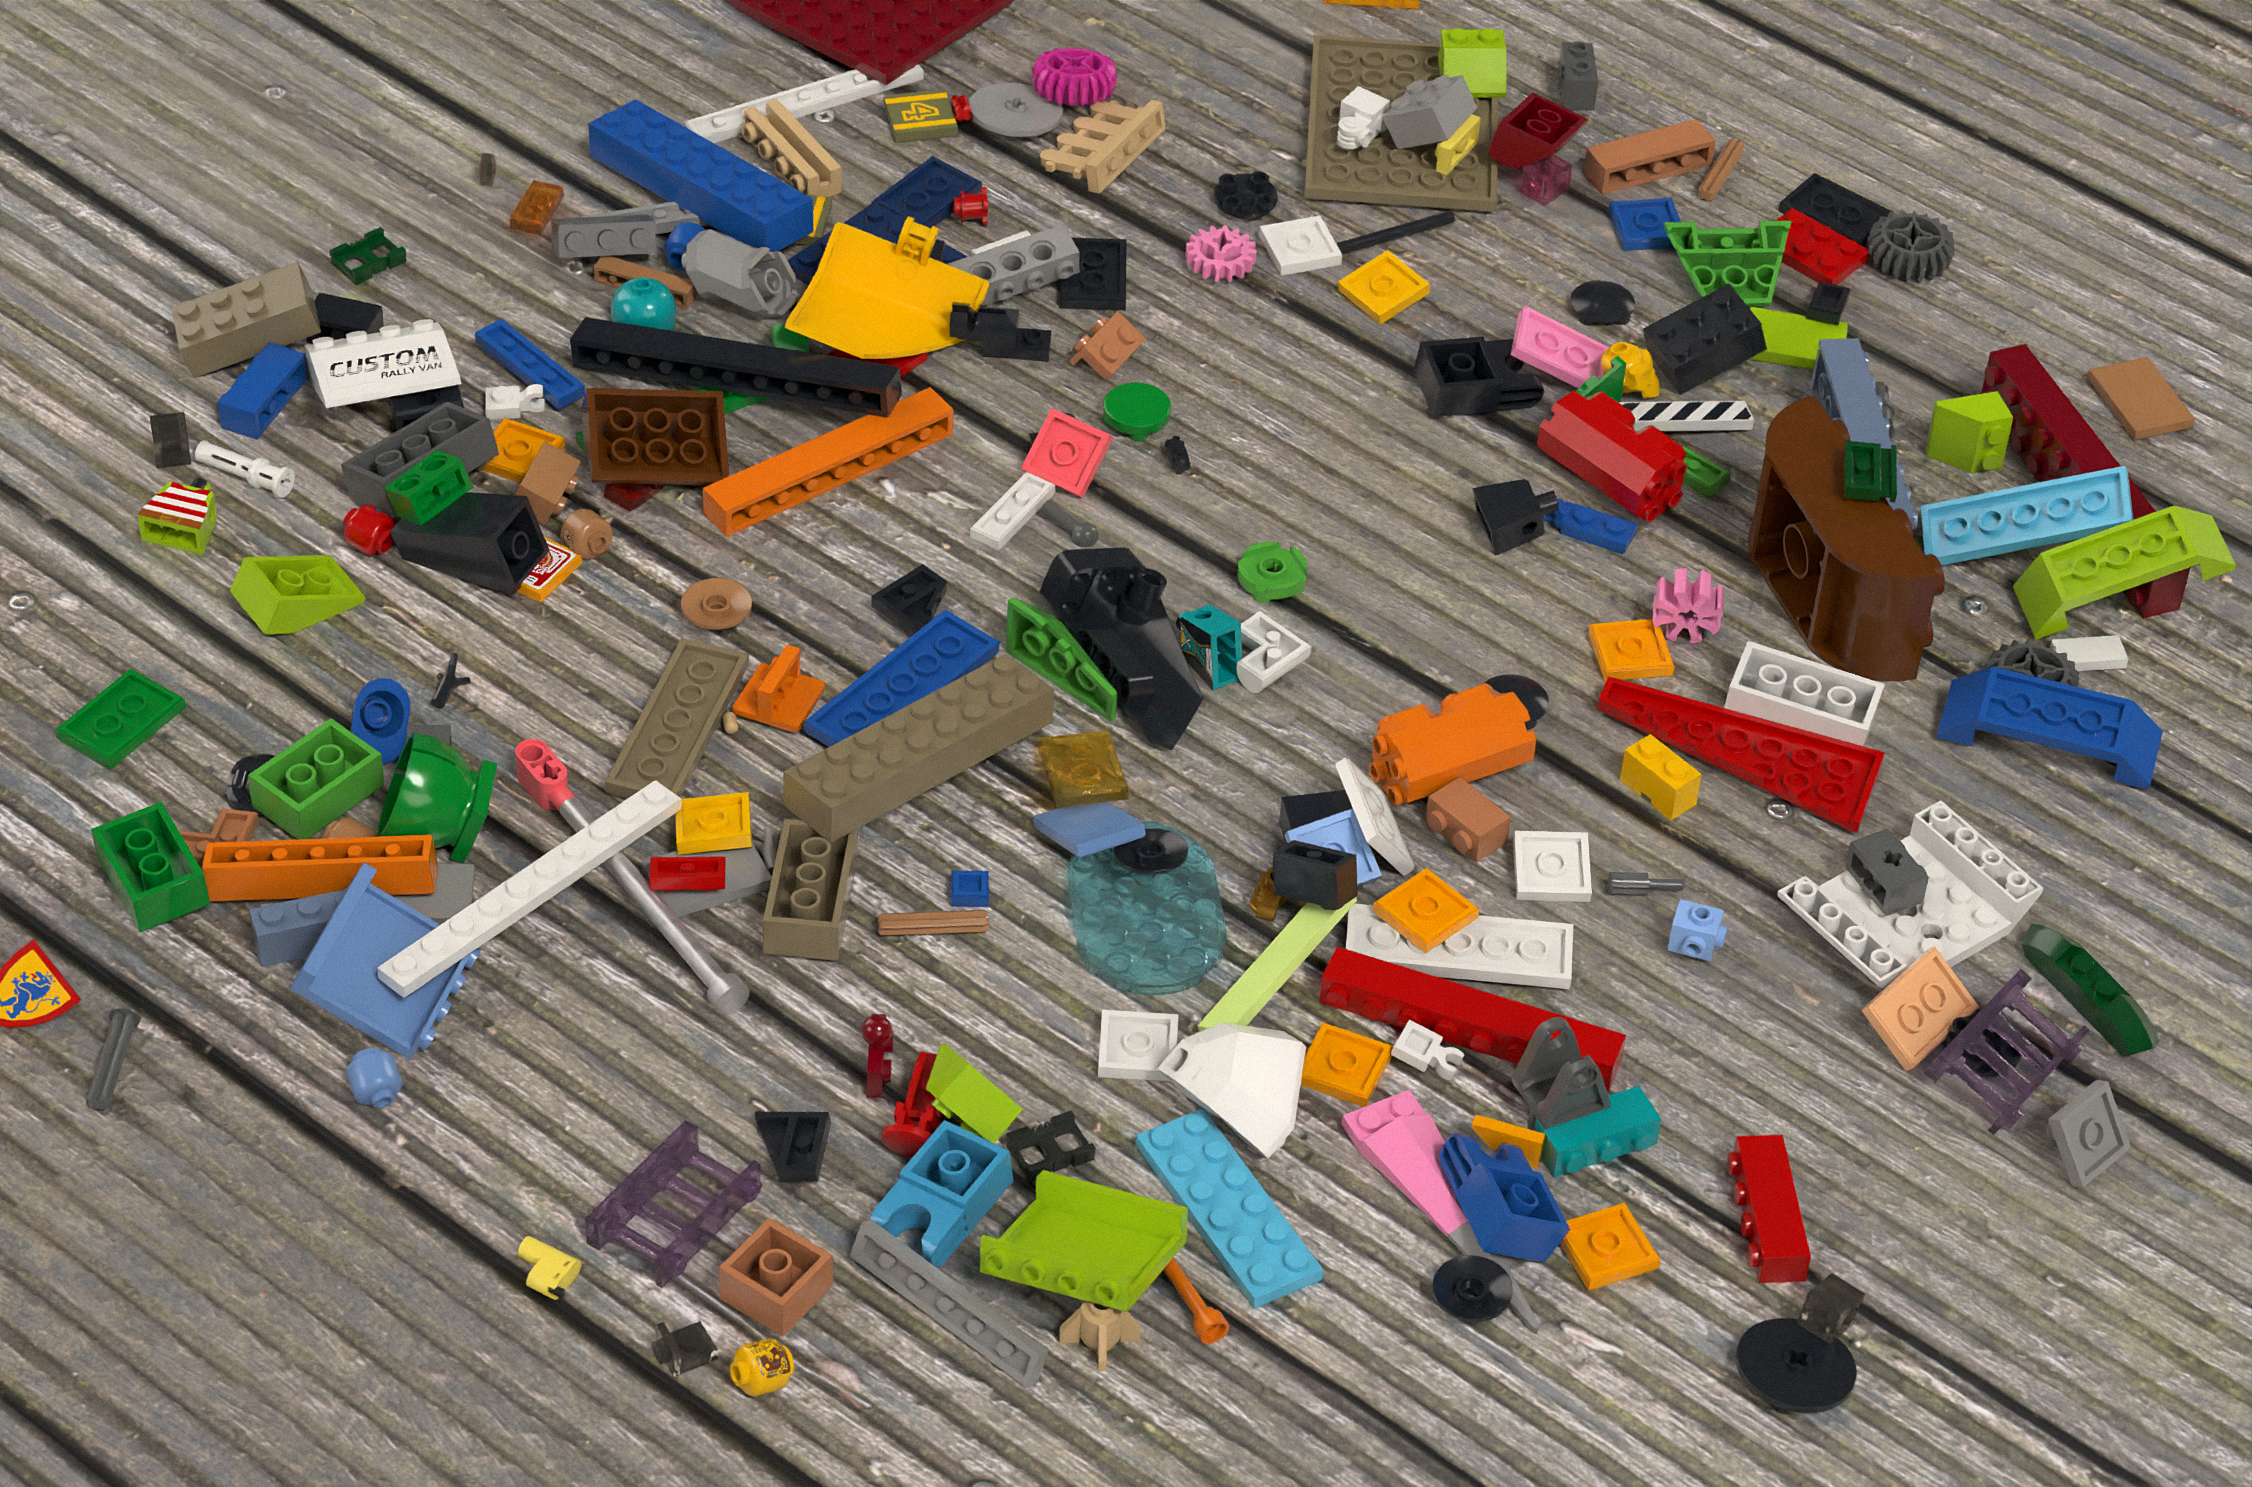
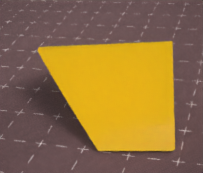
(884, 295)

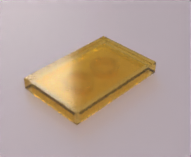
(1082, 768)

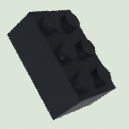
(1705, 339)

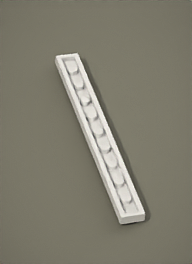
(528, 889)

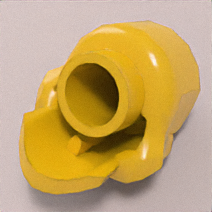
(1639, 371)

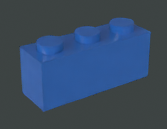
(262, 390)

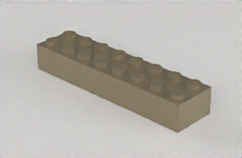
(917, 747)

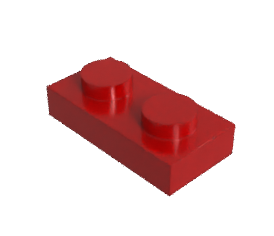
(687, 873)

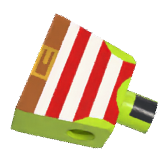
(180, 516)

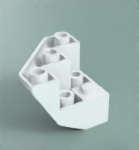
(1243, 1078)

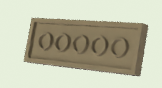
(678, 719)

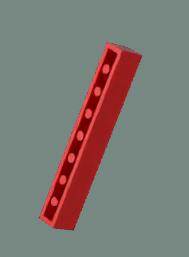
(1454, 1010)

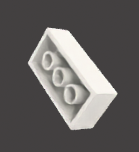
(1803, 694)

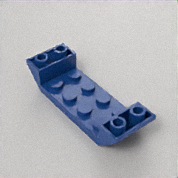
(2053, 717)

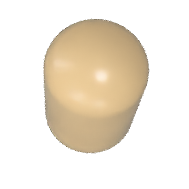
(730, 722)

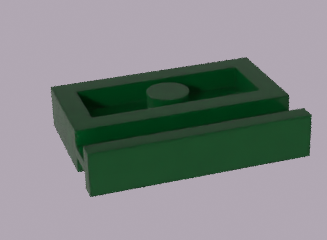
(1869, 471)

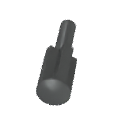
(1639, 884)

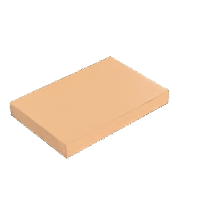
(1919, 1008)

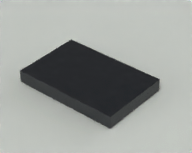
(1835, 207)
(1100, 276)

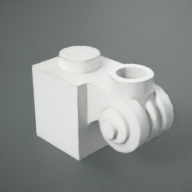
(1361, 118)

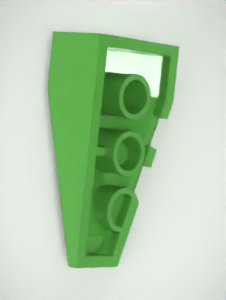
(1053, 653)

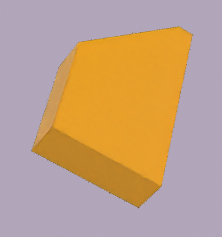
(1497, 1132)

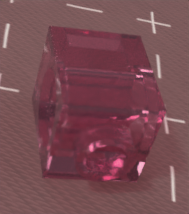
(1546, 179)

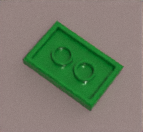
(120, 718)

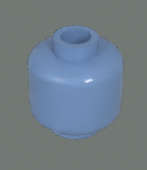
(374, 1077)

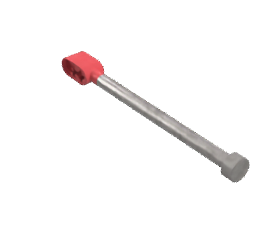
(547, 783)

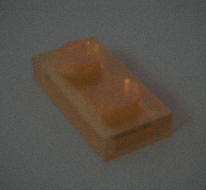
(536, 207)

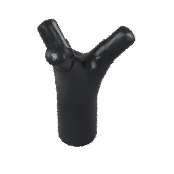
(447, 683)

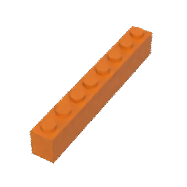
(827, 462)

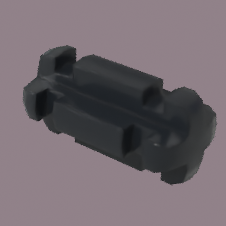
(1177, 454)

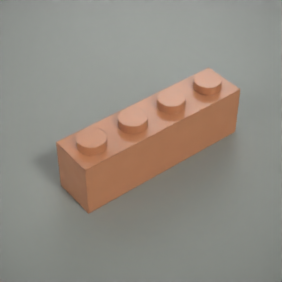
(1649, 156)

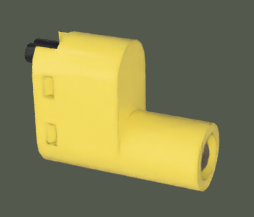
(552, 1268)

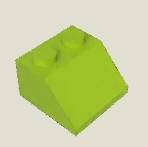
(1476, 56)
(1970, 432)
(970, 1096)

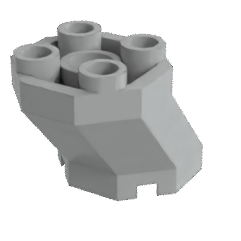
(739, 273)

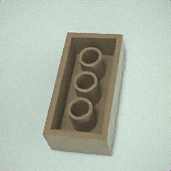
(244, 318)
(809, 893)

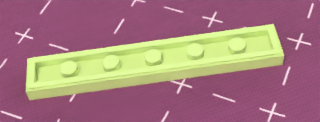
(1274, 965)

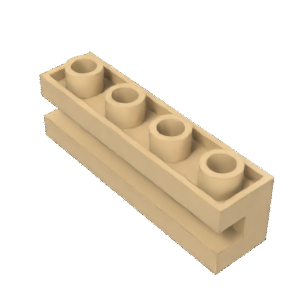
(792, 150)

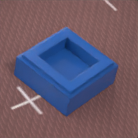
(969, 888)

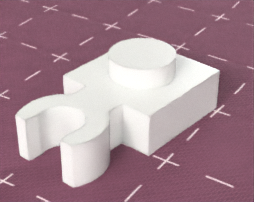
(1422, 1048)

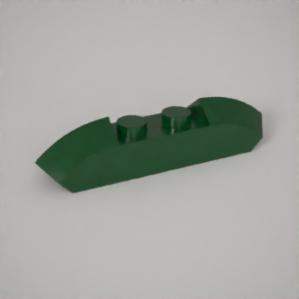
(2090, 990)

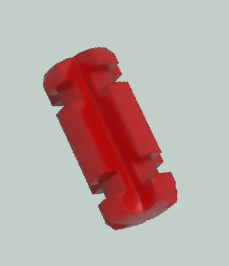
(961, 107)

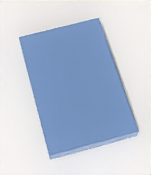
(1089, 827)

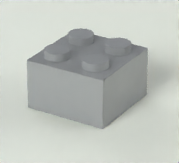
(1429, 111)

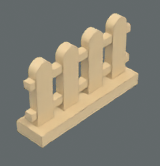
(1118, 147)

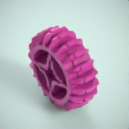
(1074, 76)

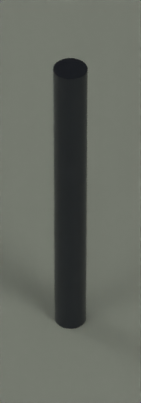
(1396, 232)

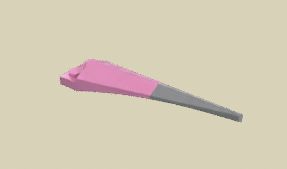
(1406, 1150)

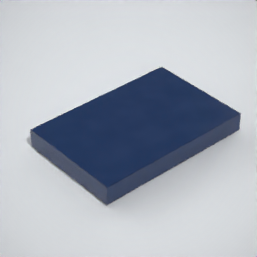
(928, 192)

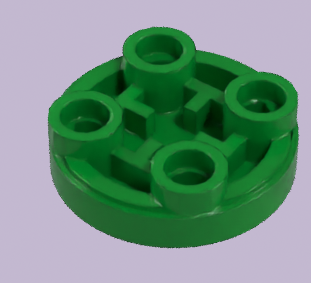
(1136, 409)

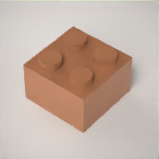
(776, 1276)

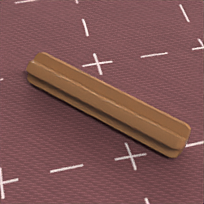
(1721, 169)
(933, 922)

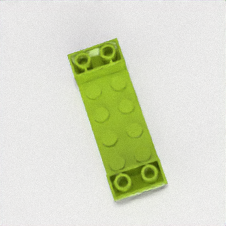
(2118, 561)

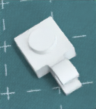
(509, 401)

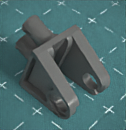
(1557, 1079)

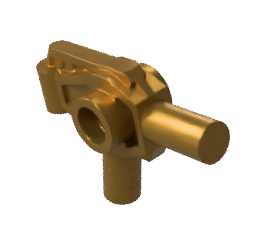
(1264, 900)

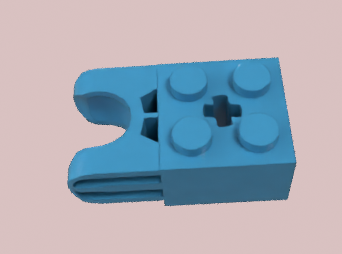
(946, 1190)

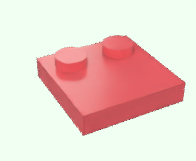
(1067, 452)

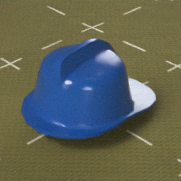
(382, 717)

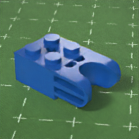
(1503, 1199)

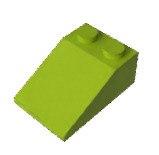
(293, 591)

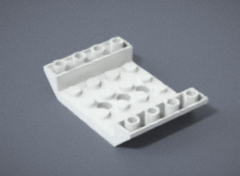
(1968, 902)

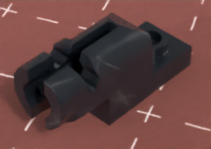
(999, 332)

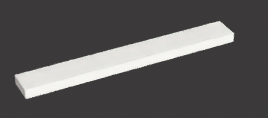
(799, 101)

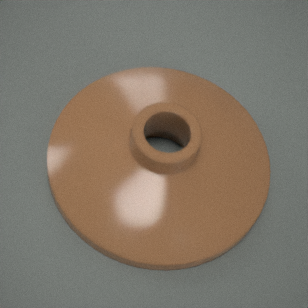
(716, 603)

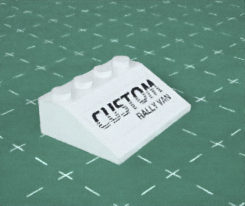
(381, 363)

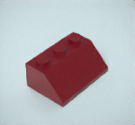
(1534, 132)

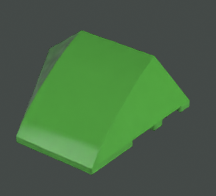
(1736, 256)

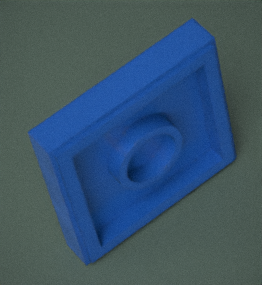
(1641, 223)

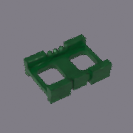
(363, 251)

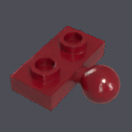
(879, 1034)

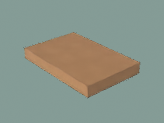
(2140, 398)

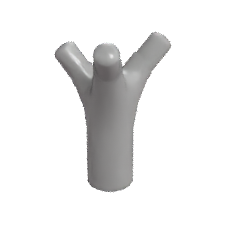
(768, 848)

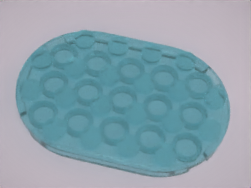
(1147, 928)

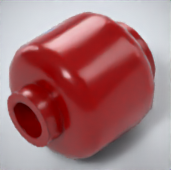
(368, 530)

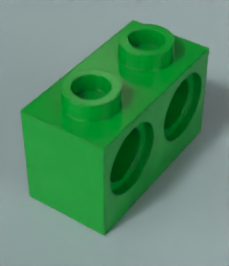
(428, 487)

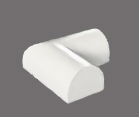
(1272, 654)

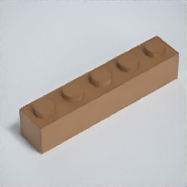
(616, 271)

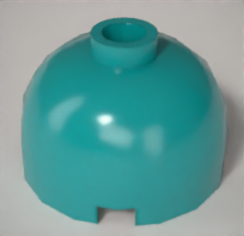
(644, 304)

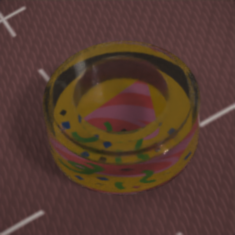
(487, 169)

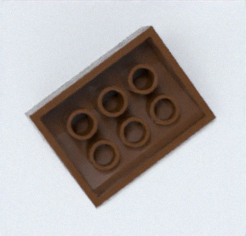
(655, 436)

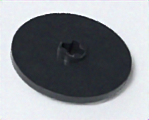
(1795, 1366)

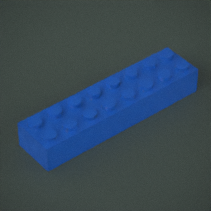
(700, 177)

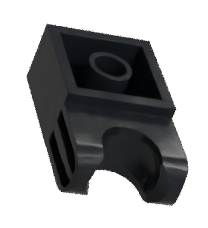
(1473, 377)

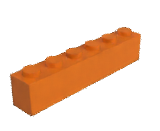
(318, 866)

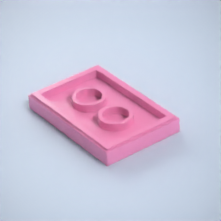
(1556, 348)

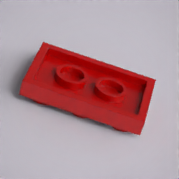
(1820, 250)

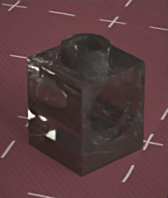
(1831, 1308)

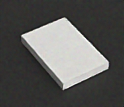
(1375, 816)

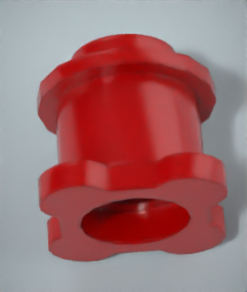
(971, 206)

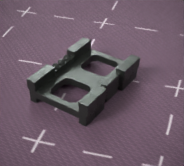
(1045, 1137)

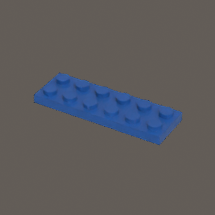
(919, 666)

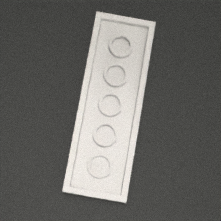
(1482, 951)

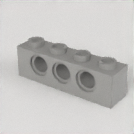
(1024, 263)

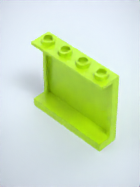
(1087, 1242)

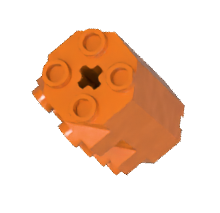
(1467, 739)

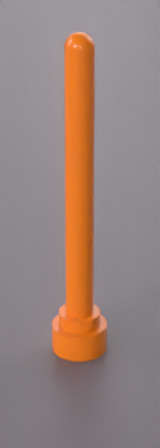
(1208, 1322)

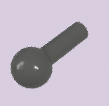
(1082, 534)

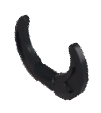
(236, 794)

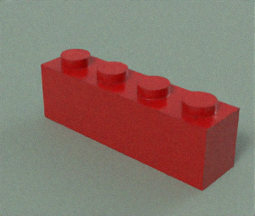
(1769, 1209)

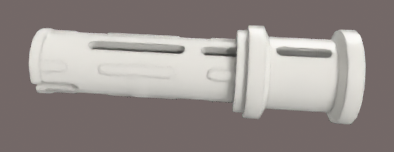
(257, 471)

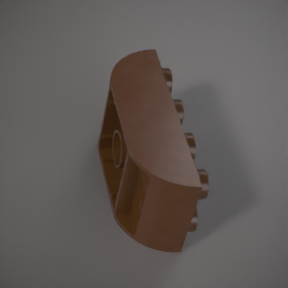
(1838, 562)

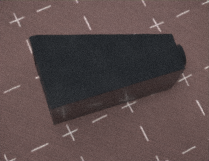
(475, 537)

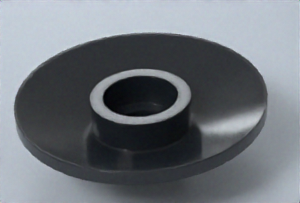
(1154, 853)
(1474, 1277)

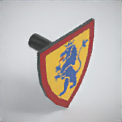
(33, 989)

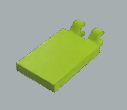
(1793, 337)

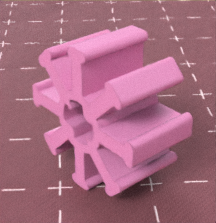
(1688, 605)

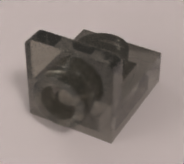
(683, 1348)

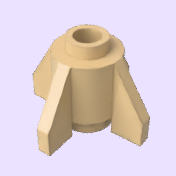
(1099, 1329)

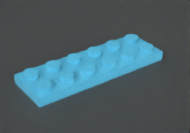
(2026, 516)
(1229, 1208)

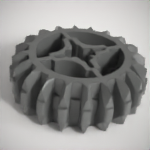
(1910, 246)
(2035, 661)

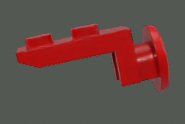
(917, 1116)

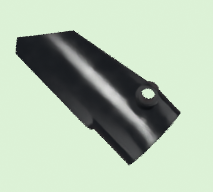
(1122, 626)

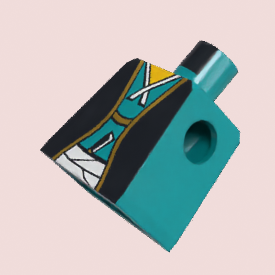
(1211, 644)

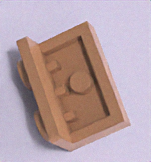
(1110, 345)

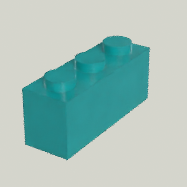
(1601, 1136)

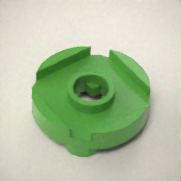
(1265, 585)

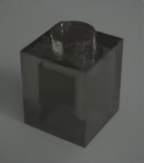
(170, 440)

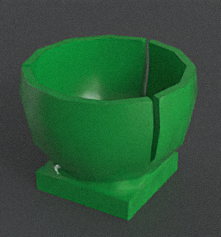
(437, 795)

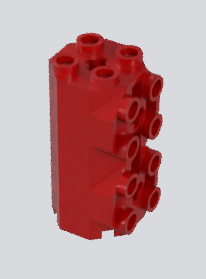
(1601, 446)

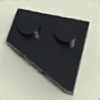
(911, 599)
(795, 1142)

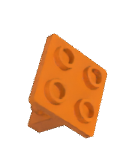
(780, 693)

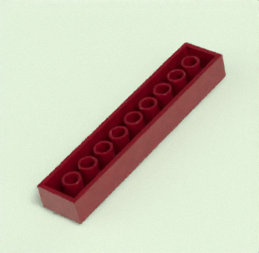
(2061, 444)

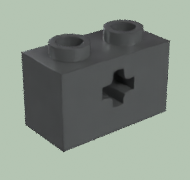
(1578, 76)
(1887, 872)

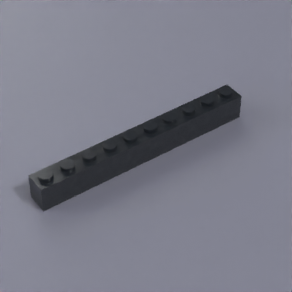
(736, 367)

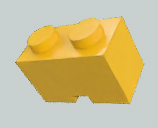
(1661, 776)

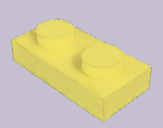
(1458, 145)

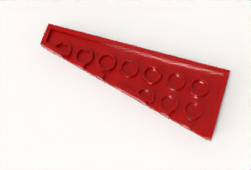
(1792, 763)

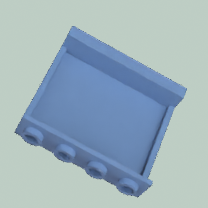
(344, 974)

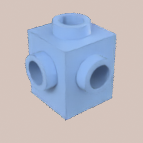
(1697, 930)

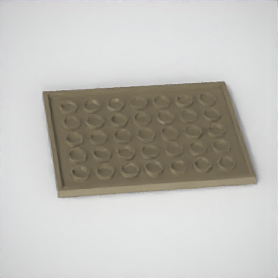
(1382, 170)

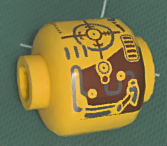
(762, 1367)

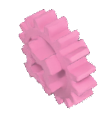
(1221, 253)

